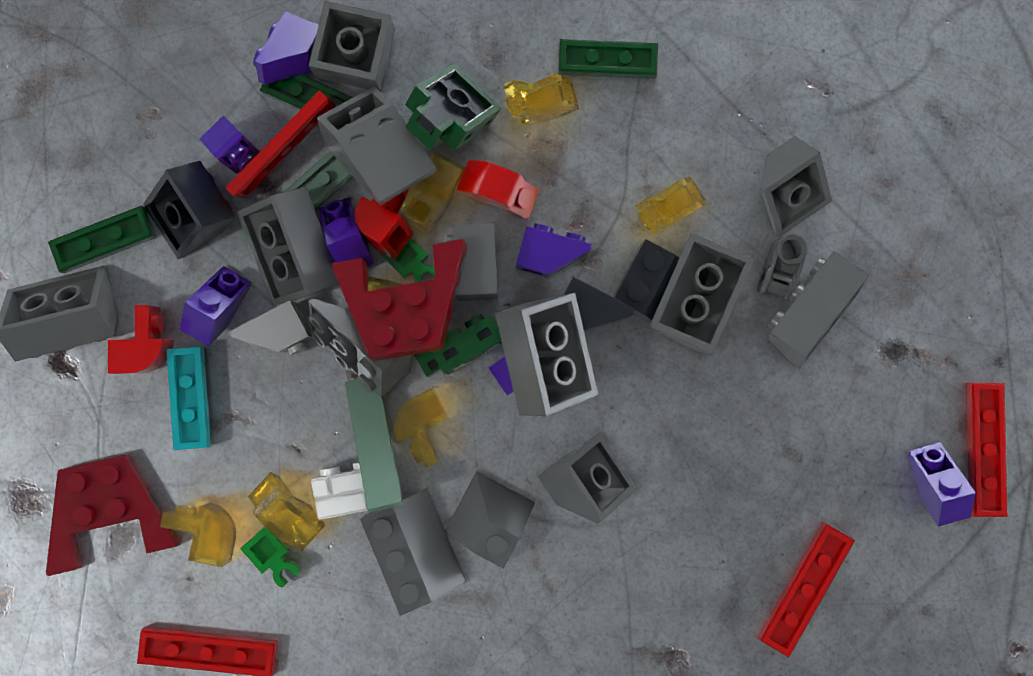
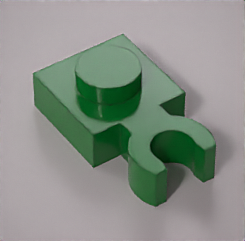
(411, 261)
(268, 552)

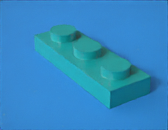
(188, 398)

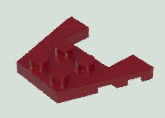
(406, 316)
(99, 497)

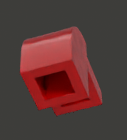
(498, 187)
(383, 225)
(144, 352)

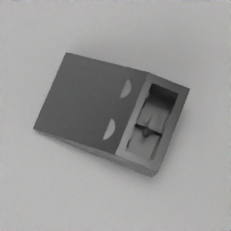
(375, 145)
(337, 330)

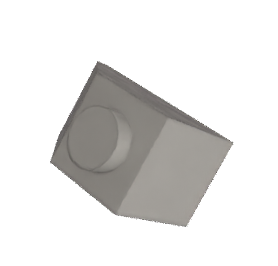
(278, 330)

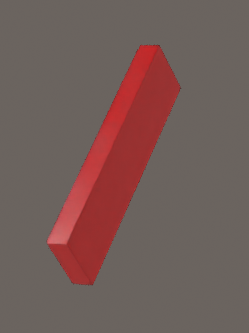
(280, 146)
(987, 448)
(805, 589)
(207, 652)

